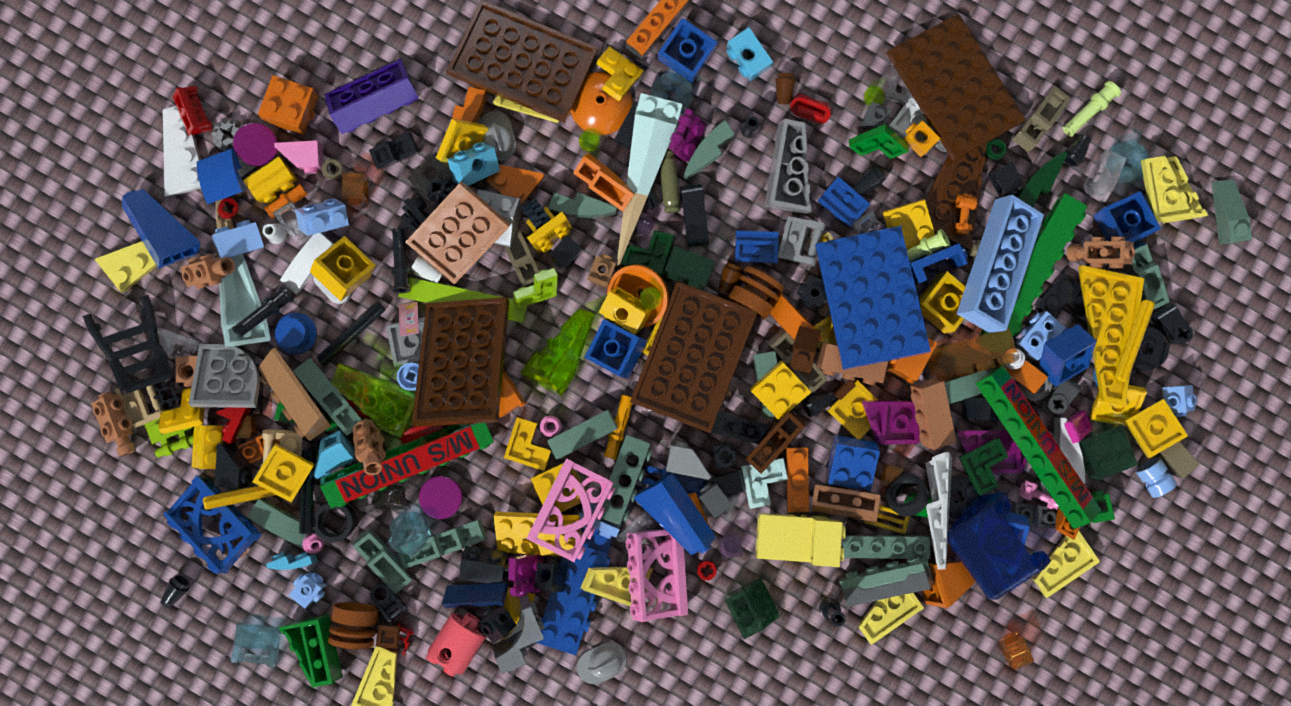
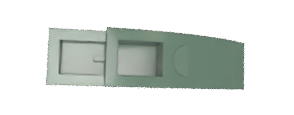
(327, 396)

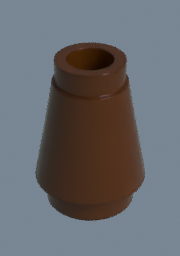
(784, 87)
(729, 277)

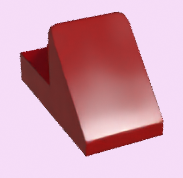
(236, 418)

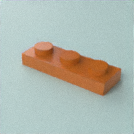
(798, 480)

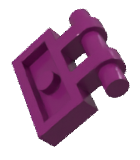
(687, 135)
(523, 568)

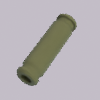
(669, 183)

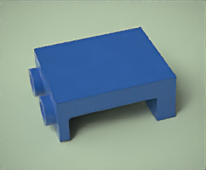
(956, 254)

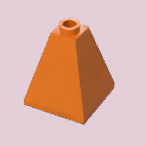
(948, 585)

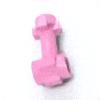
(1029, 490)

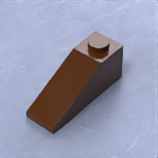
(776, 441)

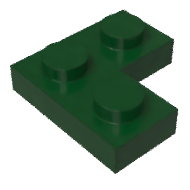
(655, 256)
(978, 463)

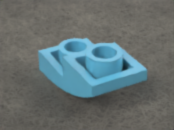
(287, 562)

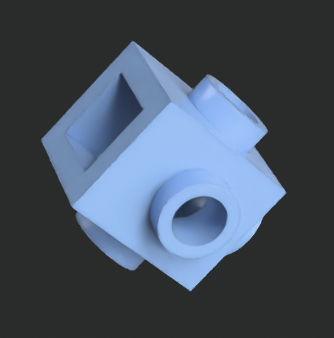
(1180, 399)
(308, 589)

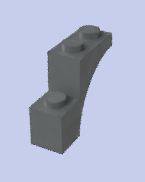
(511, 650)

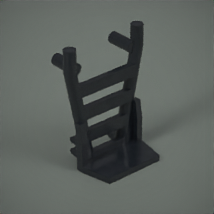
(121, 373)

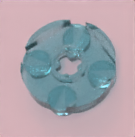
(675, 82)
(1135, 153)
(417, 538)

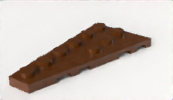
(953, 180)

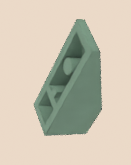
(1230, 213)

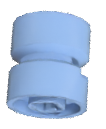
(408, 375)
(1157, 480)

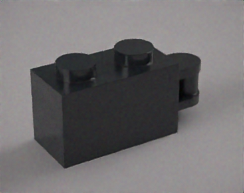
(484, 565)

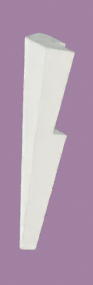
(939, 479)

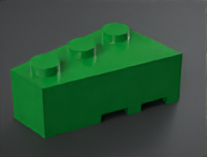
(310, 643)

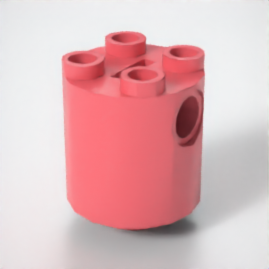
(456, 643)

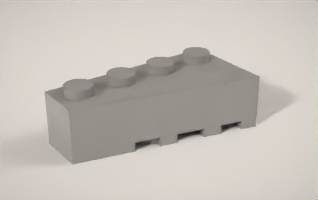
(789, 170)

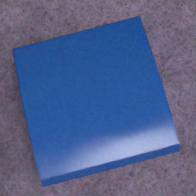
(220, 176)

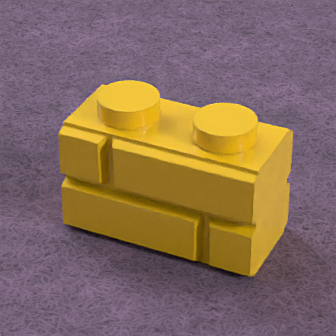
(271, 180)
(205, 445)

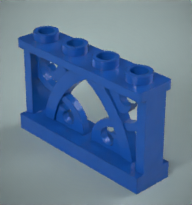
(194, 536)

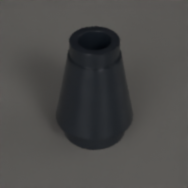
(748, 131)
(1077, 151)
(871, 180)
(818, 403)
(174, 590)

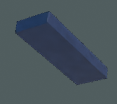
(475, 595)

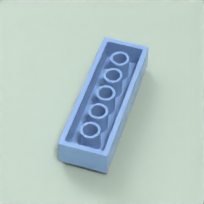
(1000, 264)

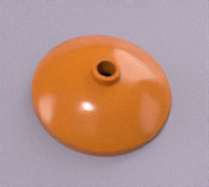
(599, 117)
(637, 278)

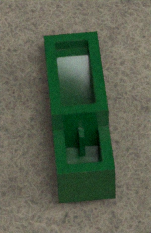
(1041, 180)

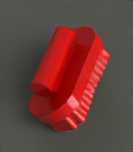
(810, 109)

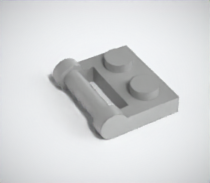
(795, 237)

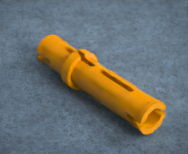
(621, 420)

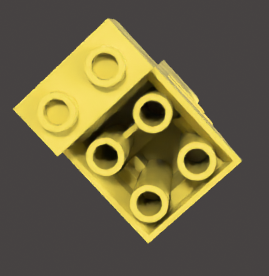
(800, 539)

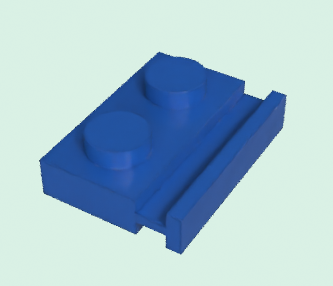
(843, 202)
(756, 247)

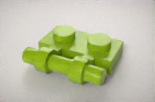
(168, 448)

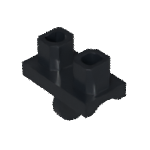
(413, 217)

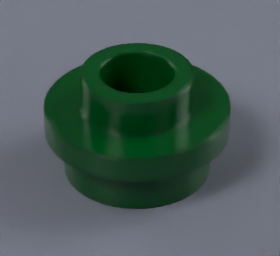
(1000, 144)

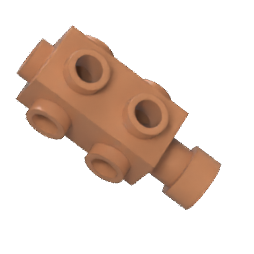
(1113, 252)
(206, 270)
(110, 422)
(369, 446)

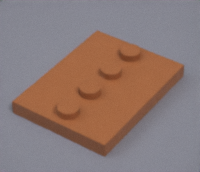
(457, 232)

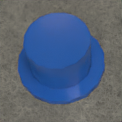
(295, 333)

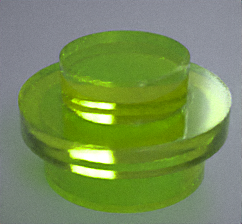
(874, 94)
(589, 141)
(650, 297)

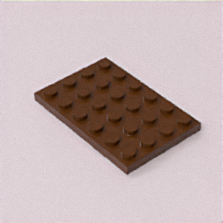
(522, 61)
(955, 87)
(693, 357)
(461, 362)

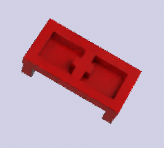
(191, 110)

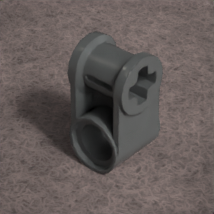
(1062, 395)

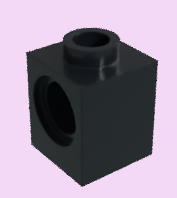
(1006, 180)
(565, 253)
(550, 576)

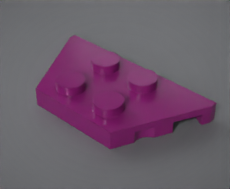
(892, 421)
(974, 438)

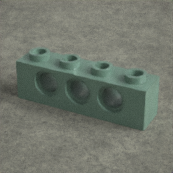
(630, 446)

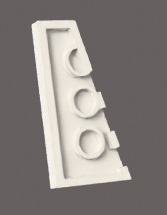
(179, 155)

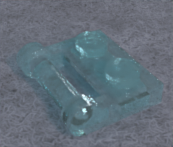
(256, 637)

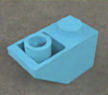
(333, 453)

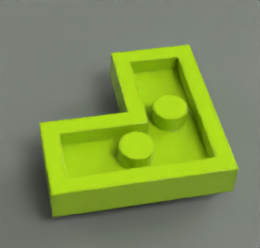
(544, 288)

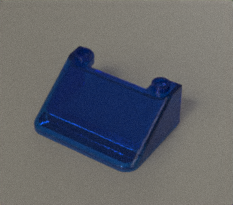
(992, 548)

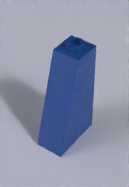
(159, 231)
(677, 514)

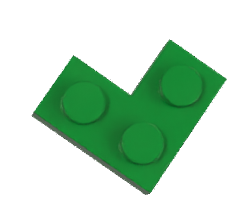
(879, 138)

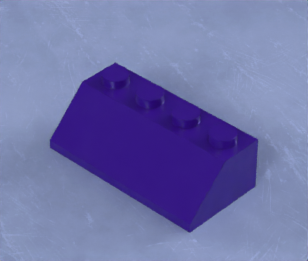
(370, 96)

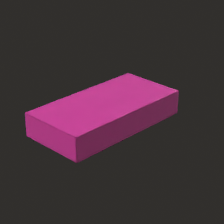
(1078, 426)

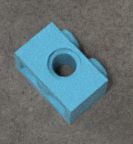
(747, 42)
(465, 170)

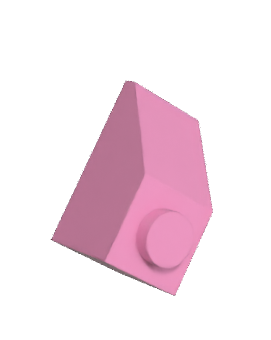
(303, 154)

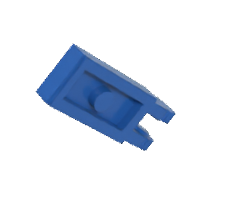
(689, 483)

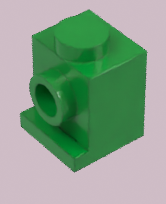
(1106, 514)

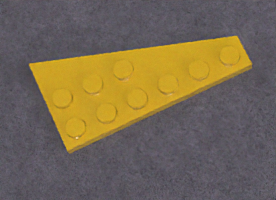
(1110, 310)

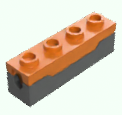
(655, 26)

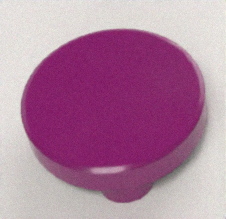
(254, 144)
(440, 497)

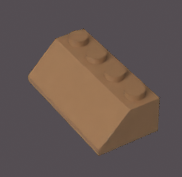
(292, 395)

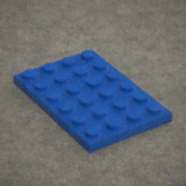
(872, 298)

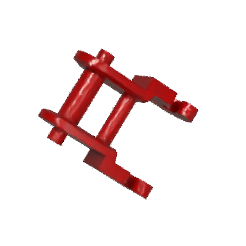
(406, 642)

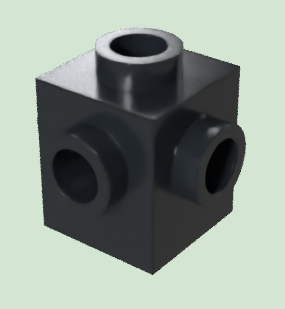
(812, 284)
(496, 623)

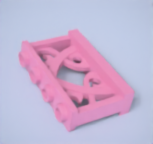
(542, 521)
(639, 585)

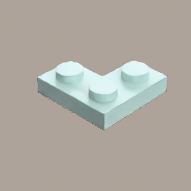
(756, 483)

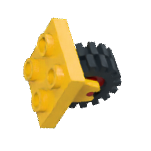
(545, 226)

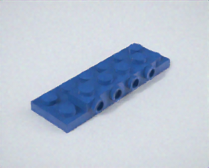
(569, 610)

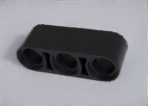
(694, 215)

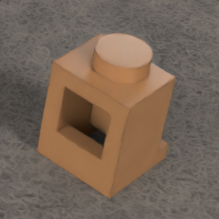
(598, 278)

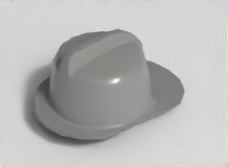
(499, 135)
(601, 663)

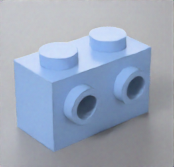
(321, 217)
(237, 240)
(1041, 328)

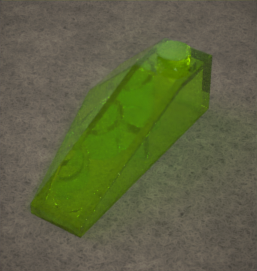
(558, 361)
(380, 399)

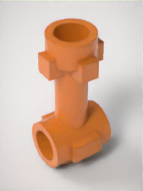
(966, 203)

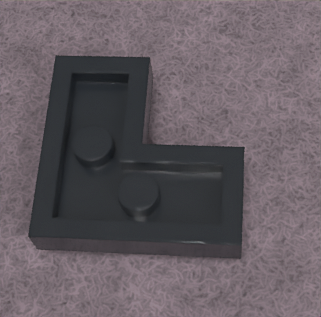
(1060, 293)

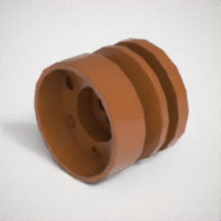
(756, 291)
(352, 628)

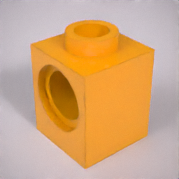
(930, 136)

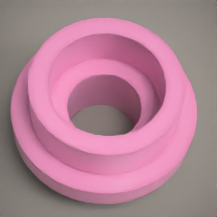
(543, 426)
(308, 540)

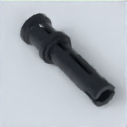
(400, 270)
(271, 306)
(832, 612)

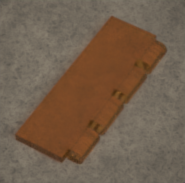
(976, 350)

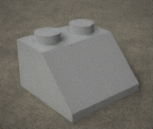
(509, 209)
(684, 461)

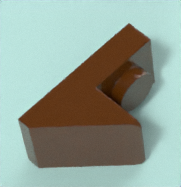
(805, 349)

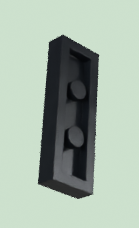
(739, 428)

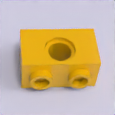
(612, 310)

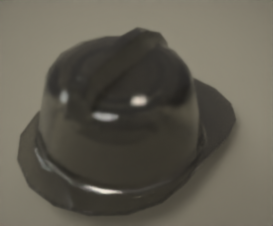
(387, 499)

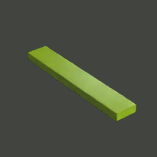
(434, 292)

